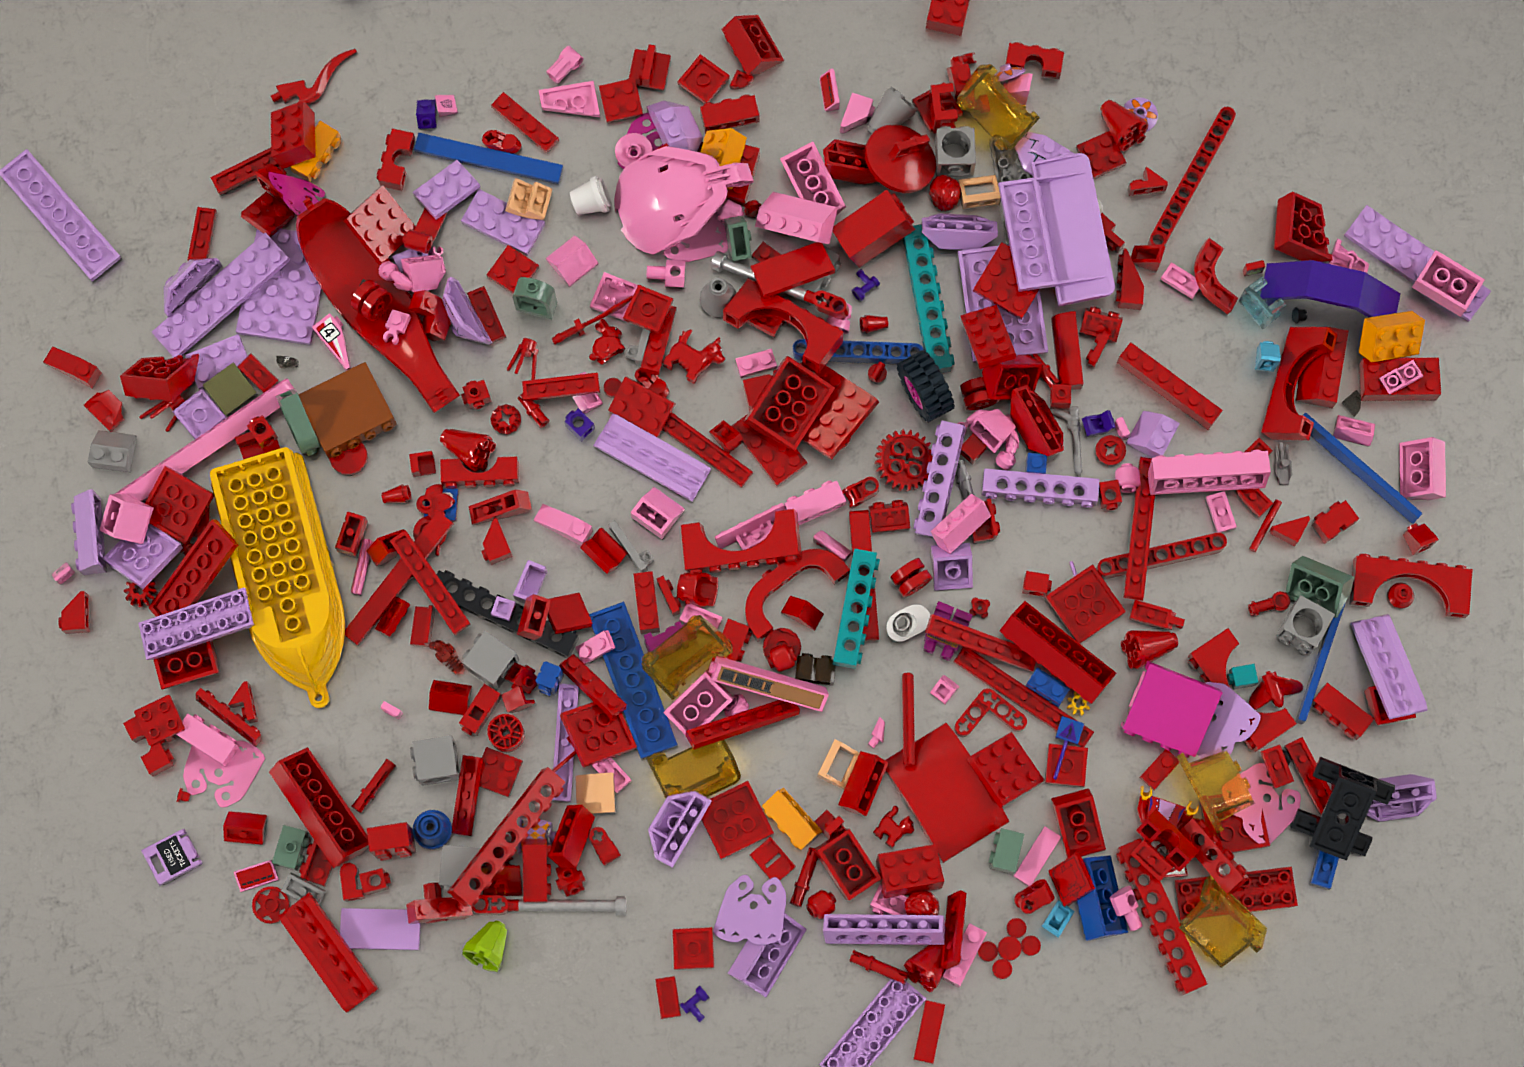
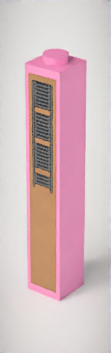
(768, 683)

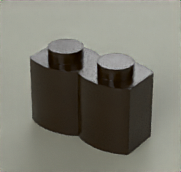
(815, 670)

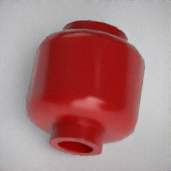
(782, 657)
(821, 904)

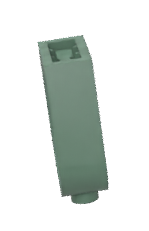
(530, 291)
(298, 422)

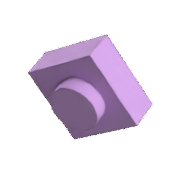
(503, 608)

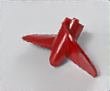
(1273, 689)

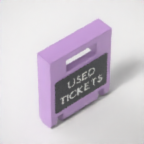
(175, 855)

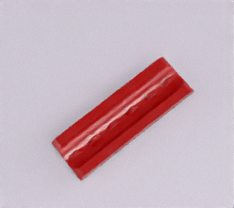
(1263, 891)
(327, 952)

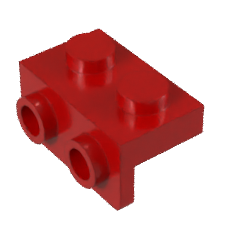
(990, 528)

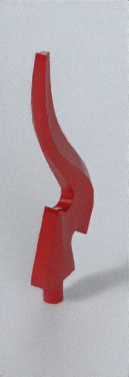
(310, 95)

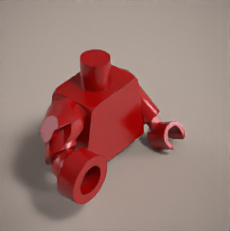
(960, 72)

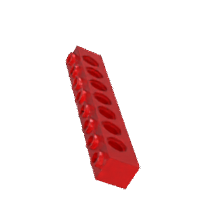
(460, 889)
(1183, 984)

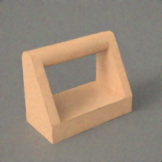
(982, 199)
(823, 773)

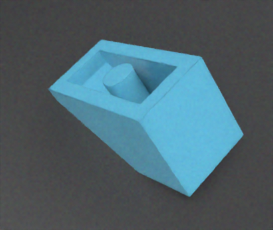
(1267, 356)

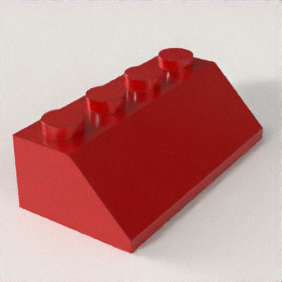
(1322, 376)

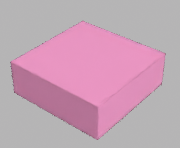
(1121, 428)
(391, 710)

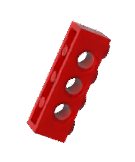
(1237, 875)

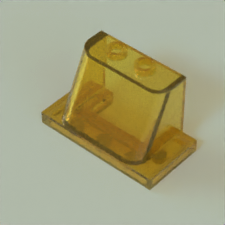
(1218, 786)
(1222, 925)

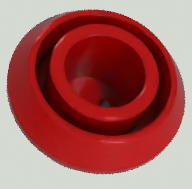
(1401, 595)

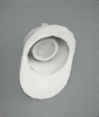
(907, 622)

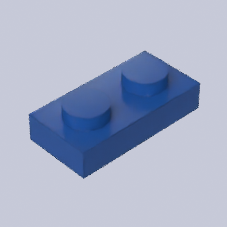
(1324, 870)

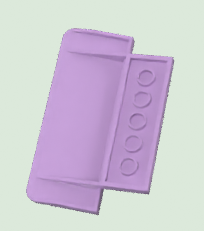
(1058, 230)

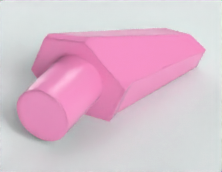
(878, 733)

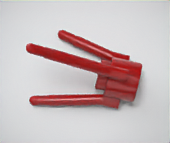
(526, 349)
(161, 407)

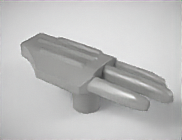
(1284, 466)

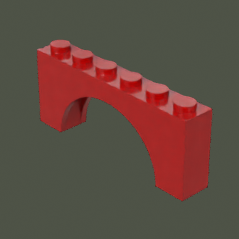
(820, 336)
(1301, 348)
(779, 545)
(1450, 582)
(1211, 664)

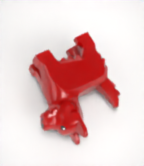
(691, 359)

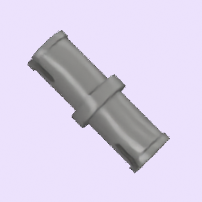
(963, 479)

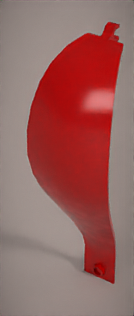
(339, 267)

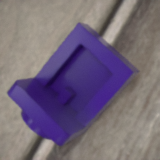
(426, 114)
(1098, 424)

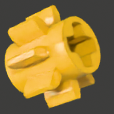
(1072, 706)

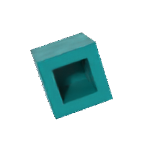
(1242, 676)

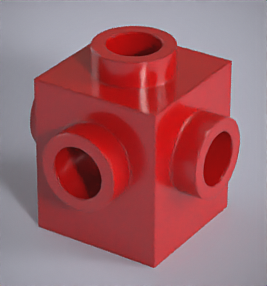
(476, 394)
(522, 676)
(570, 880)

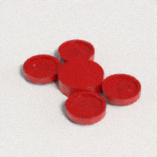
(1009, 948)

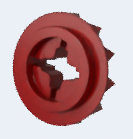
(503, 427)
(1110, 441)

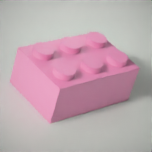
(1448, 283)
(698, 703)

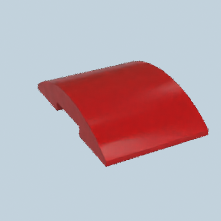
(946, 793)

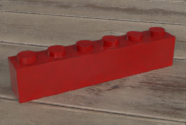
(1169, 386)

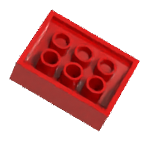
(789, 404)

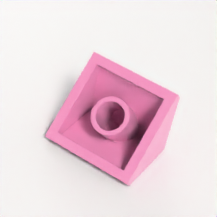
(572, 260)

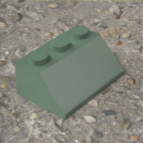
(1319, 584)

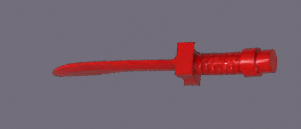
(578, 328)

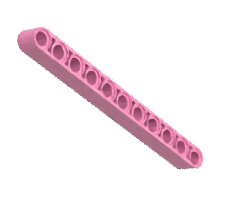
(209, 441)

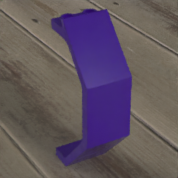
(1329, 285)

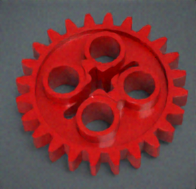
(907, 443)

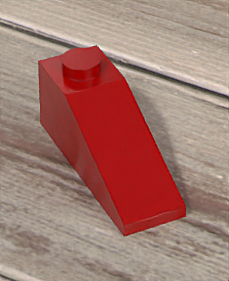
(73, 366)
(500, 507)

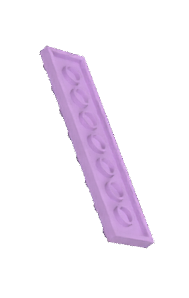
(59, 215)
(1398, 250)
(221, 296)

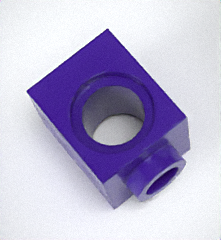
(580, 432)

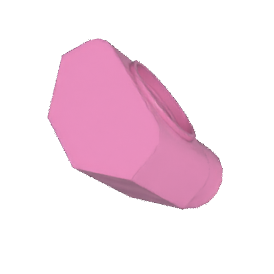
(663, 272)
(1126, 904)

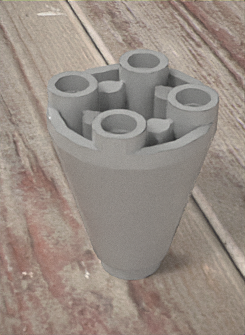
(891, 110)
(716, 296)

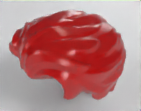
(944, 192)
(922, 904)

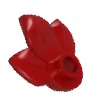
(437, 500)

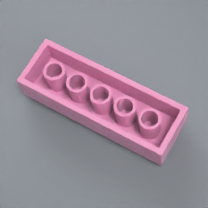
(1209, 472)

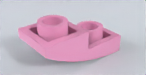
(1401, 377)

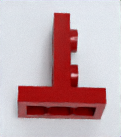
(829, 824)

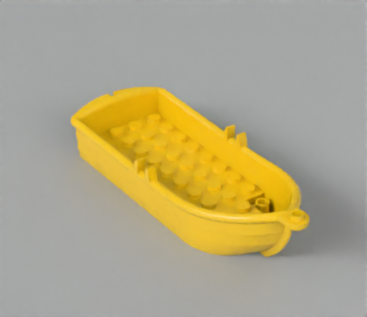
(283, 566)

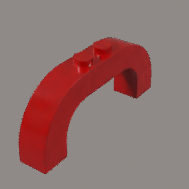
(773, 580)

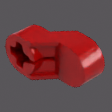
(500, 141)
(652, 382)

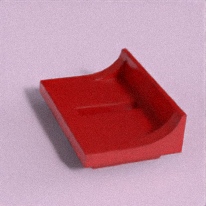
(767, 852)

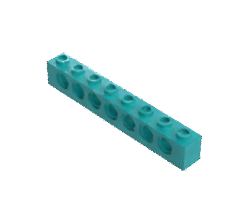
(925, 308)

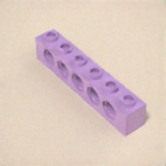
(943, 431)
(1089, 486)
(884, 929)

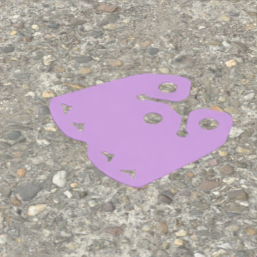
(1229, 721)
(750, 922)

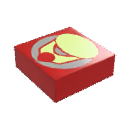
(1253, 268)

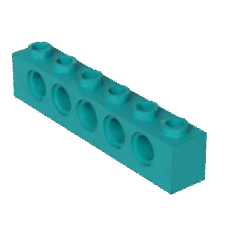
(860, 559)

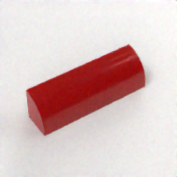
(1067, 350)

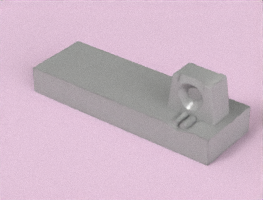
(637, 352)
(640, 560)

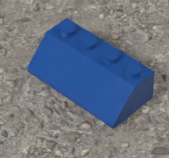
(1095, 907)

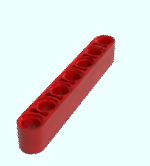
(861, 540)
(1169, 551)

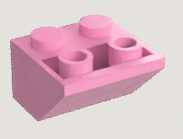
(657, 512)
(126, 518)

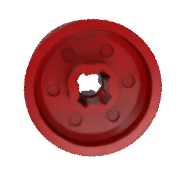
(371, 300)
(976, 394)
(911, 578)
(500, 725)

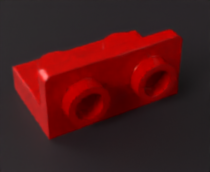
(1097, 321)
(889, 516)
(317, 867)

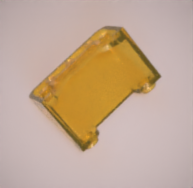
(995, 108)
(684, 654)
(698, 770)

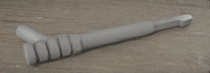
(1073, 425)

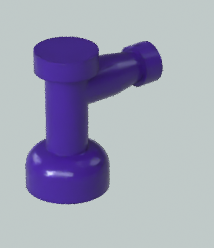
(859, 293)
(689, 1006)

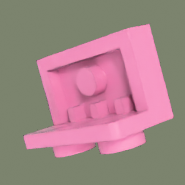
(888, 906)

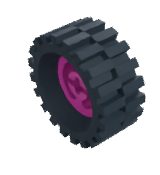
(925, 386)

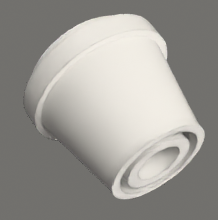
(591, 197)

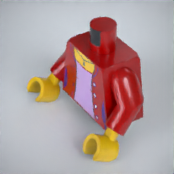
(1172, 812)

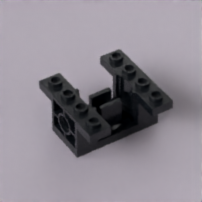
(1350, 794)

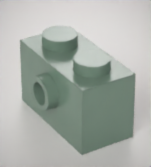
(738, 238)
(291, 847)
(1007, 851)

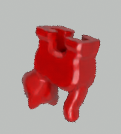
(890, 828)

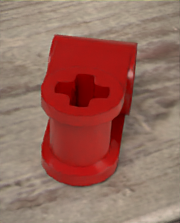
(860, 492)
(605, 848)
(1035, 896)

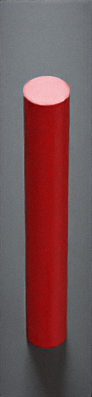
(1265, 525)

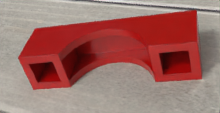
(503, 472)

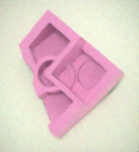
(1347, 259)

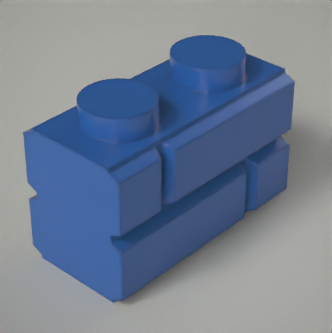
(549, 679)
(1047, 687)

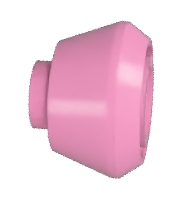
(737, 705)

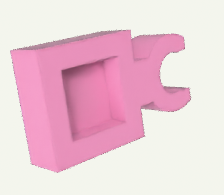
(396, 324)

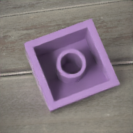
(1152, 433)
(952, 569)

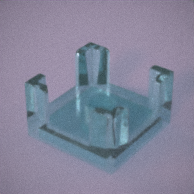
(1257, 307)

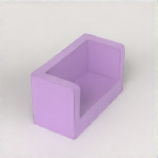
(530, 581)

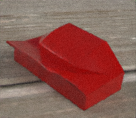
(106, 409)

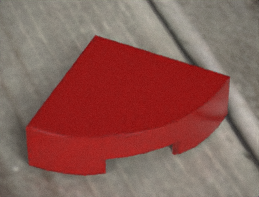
(741, 80)

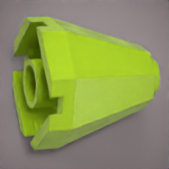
(487, 946)

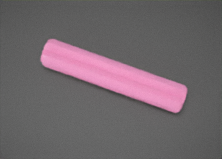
(361, 568)

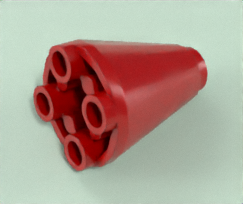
(1123, 125)
(469, 447)
(1147, 646)
(926, 967)

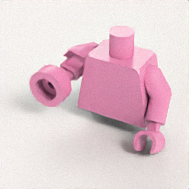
(418, 272)
(993, 430)

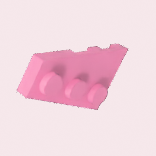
(571, 99)

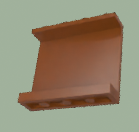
(347, 410)

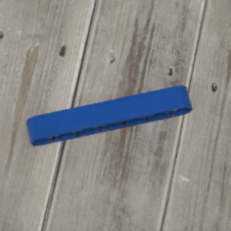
(867, 348)

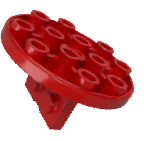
(900, 158)

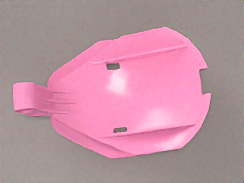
(689, 187)

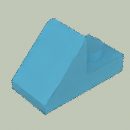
(1058, 919)

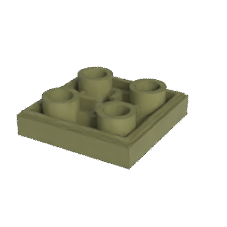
(229, 388)

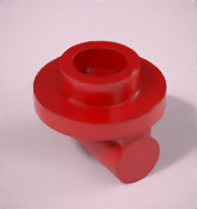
(877, 372)

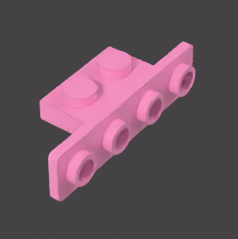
(750, 531)

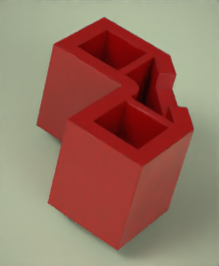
(435, 320)

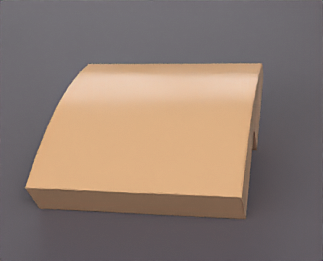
(528, 199)
(596, 792)

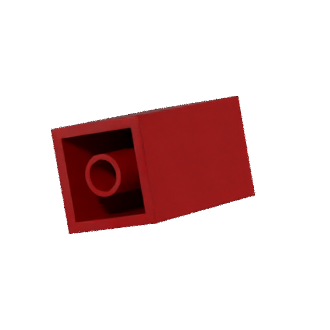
(873, 228)

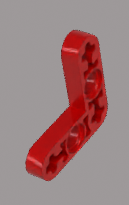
(984, 707)

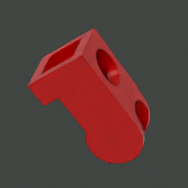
(349, 883)

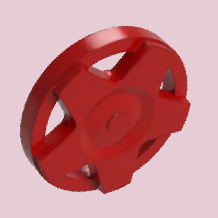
(270, 904)

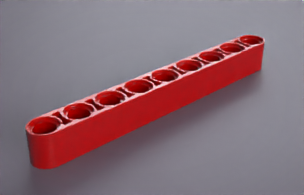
(1193, 171)

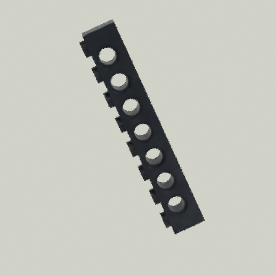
(563, 647)

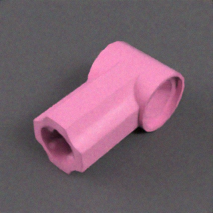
(567, 61)

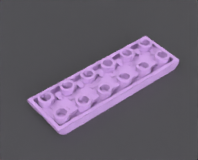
(652, 457)
(196, 624)
(1389, 666)
(875, 1026)

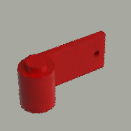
(424, 233)

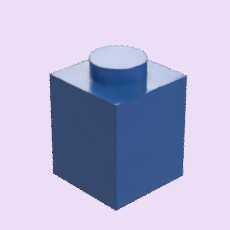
(1036, 463)

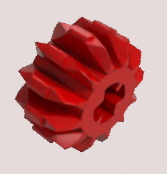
(136, 598)

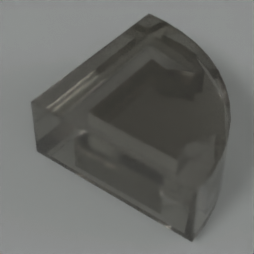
(287, 362)
(1353, 403)

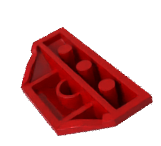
(847, 162)
(1035, 422)

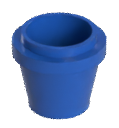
(438, 836)

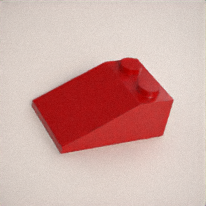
(1078, 823)

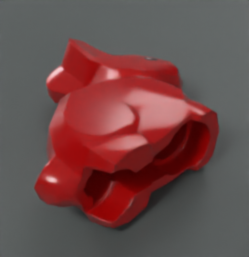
(608, 344)

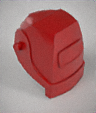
(697, 588)

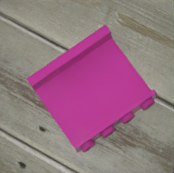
(1172, 710)

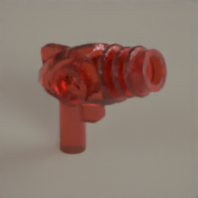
(445, 653)

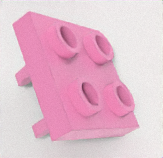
(610, 292)

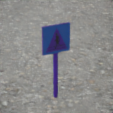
(1070, 732)

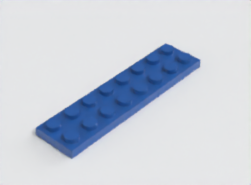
(632, 684)

